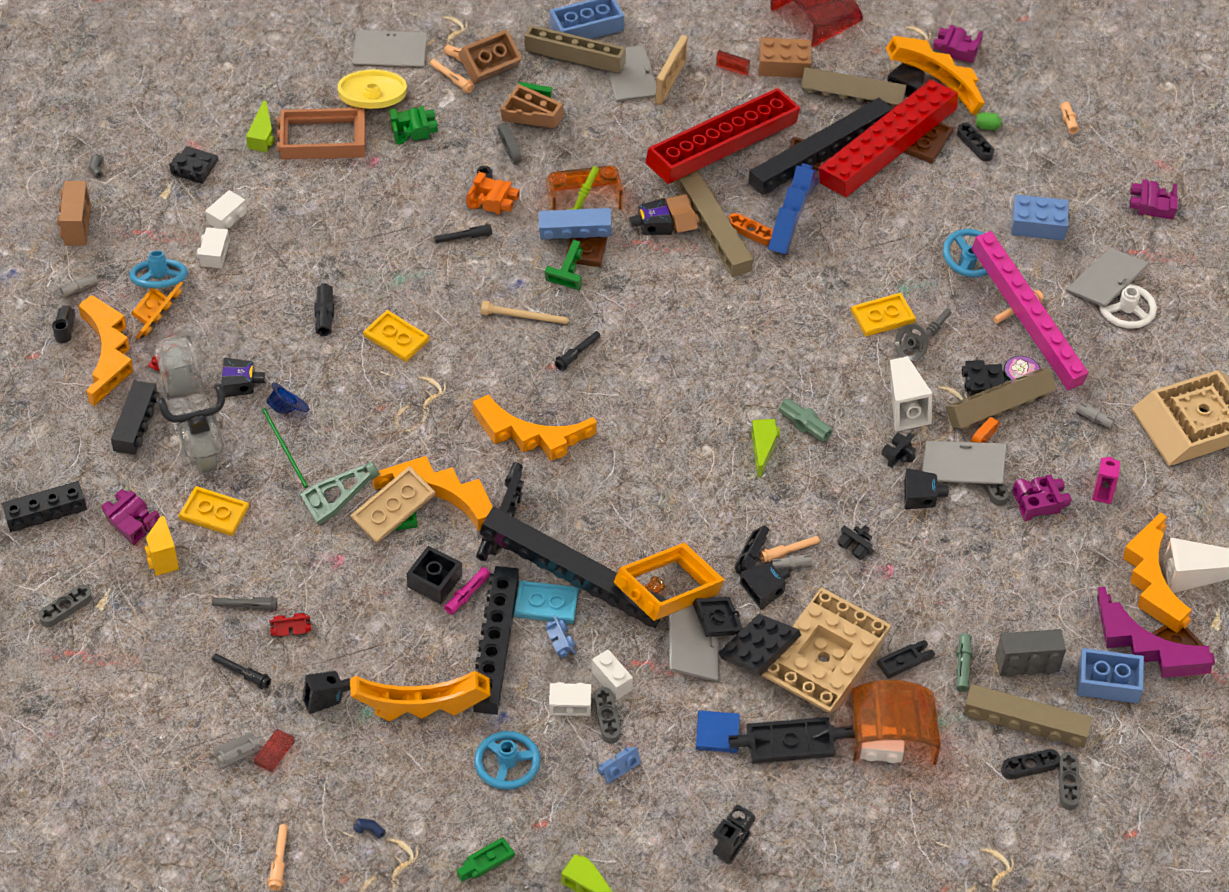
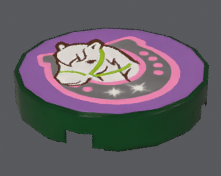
(1019, 366)

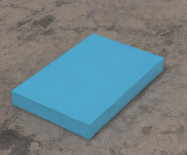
(544, 600)

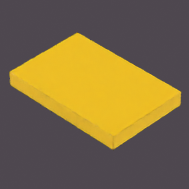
(883, 314)
(396, 335)
(214, 511)

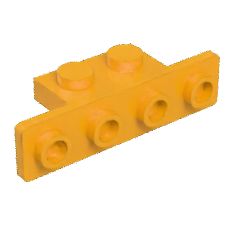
(151, 306)

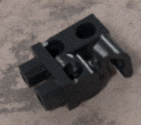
(733, 835)

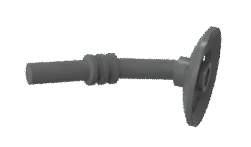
(913, 341)

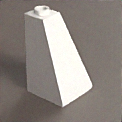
(909, 396)
(1194, 564)

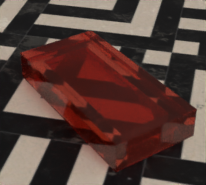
(733, 62)
(274, 750)

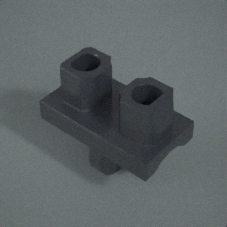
(902, 451)
(862, 547)

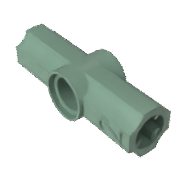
(805, 420)

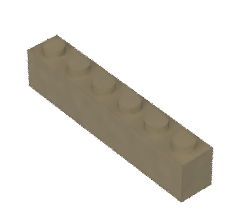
(575, 49)
(852, 86)
(1000, 398)
(1027, 716)

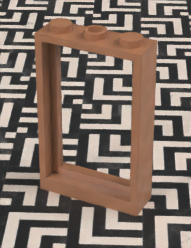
(318, 116)

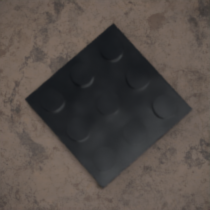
(759, 644)

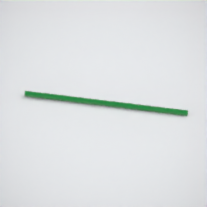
(285, 448)

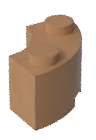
(682, 213)

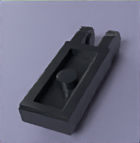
(751, 549)
(904, 659)

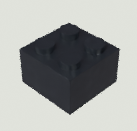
(434, 574)

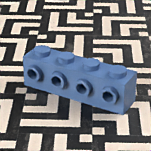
(575, 223)

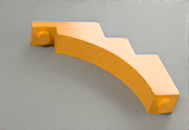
(113, 364)
(468, 496)
(1157, 596)

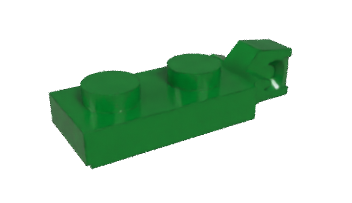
(485, 860)

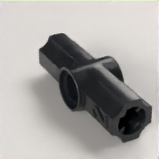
(324, 309)

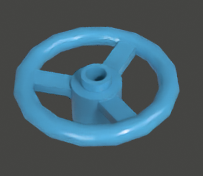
(967, 258)
(158, 269)
(507, 758)

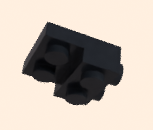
(193, 164)
(981, 376)

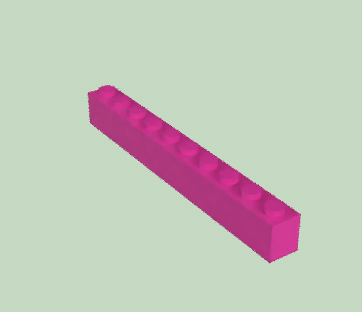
(1029, 310)

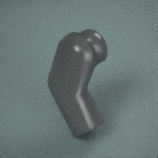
(93, 165)

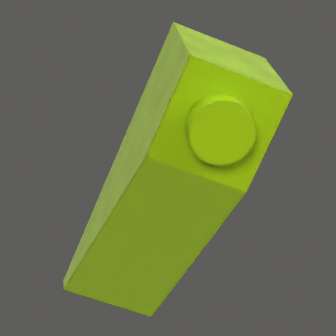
(260, 133)
(764, 436)
(583, 876)

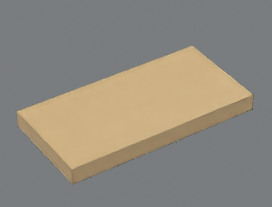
(671, 69)
(393, 505)

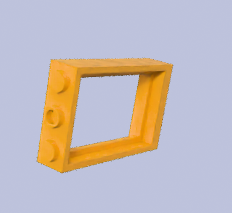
(689, 560)

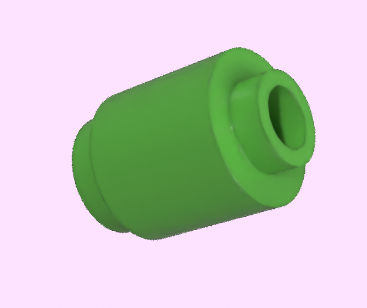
(988, 121)

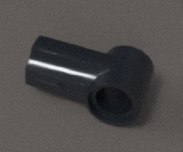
(63, 324)

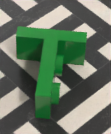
(566, 275)

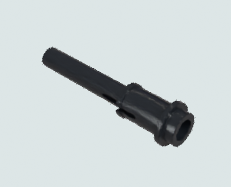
(473, 232)
(563, 361)
(257, 678)

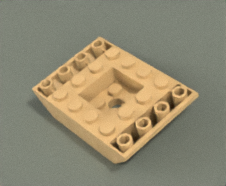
(1177, 424)
(841, 634)

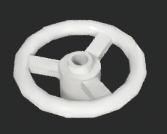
(1129, 303)

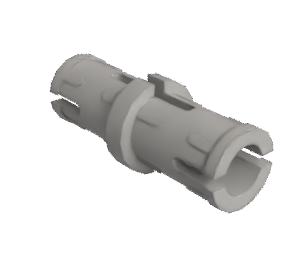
(78, 285)
(1095, 415)
(793, 562)

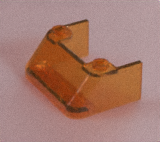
(576, 177)

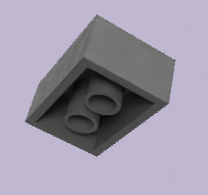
(1030, 652)

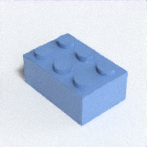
(1039, 217)
(1110, 675)

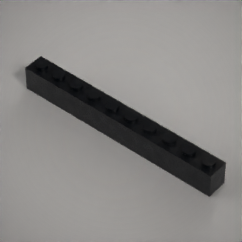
(816, 147)
(561, 561)

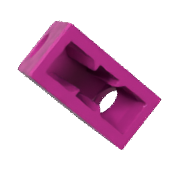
(1108, 472)

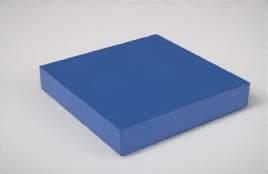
(714, 730)

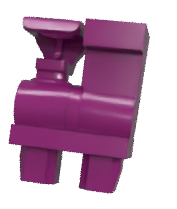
(957, 43)
(1154, 200)
(1042, 496)
(124, 515)

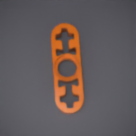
(761, 234)

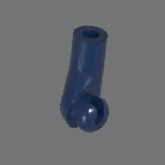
(369, 824)

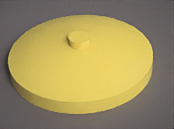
(372, 89)

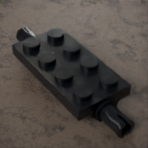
(512, 497)
(791, 739)

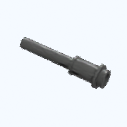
(256, 603)

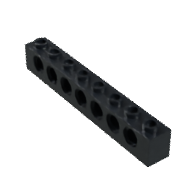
(508, 579)

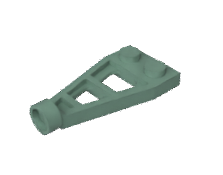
(318, 504)

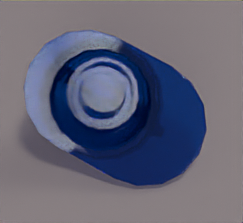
(285, 401)

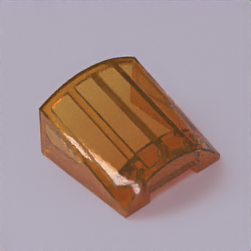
(894, 713)

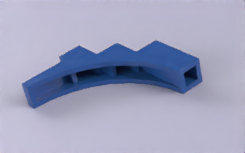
(788, 215)

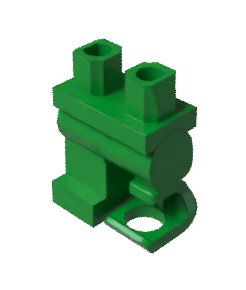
(413, 123)

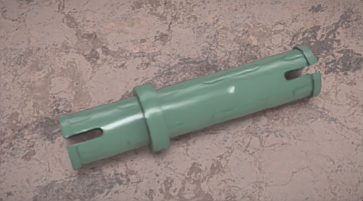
(964, 655)

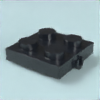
(717, 616)

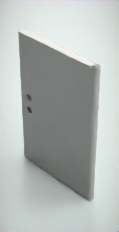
(390, 48)
(636, 77)
(1107, 277)
(970, 464)
(689, 647)

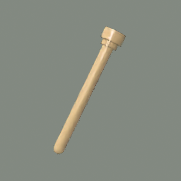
(489, 308)

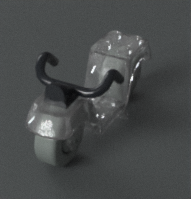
(187, 401)

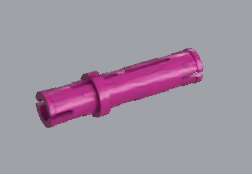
(462, 596)

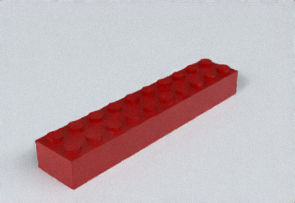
(722, 135)
(888, 138)

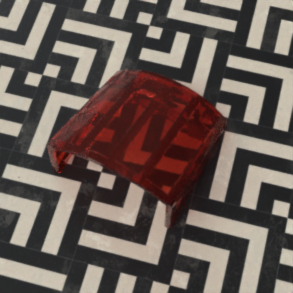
(827, 16)

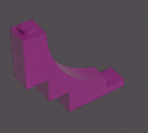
(1173, 657)

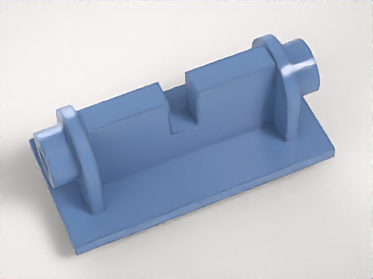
(558, 630)
(623, 763)

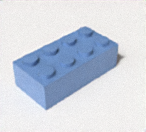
(588, 18)

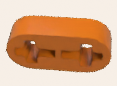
(986, 431)

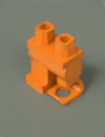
(492, 194)

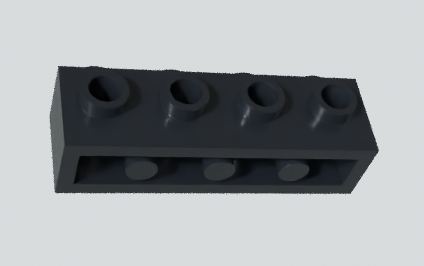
(134, 417)
(44, 506)

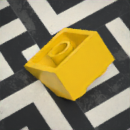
(161, 549)

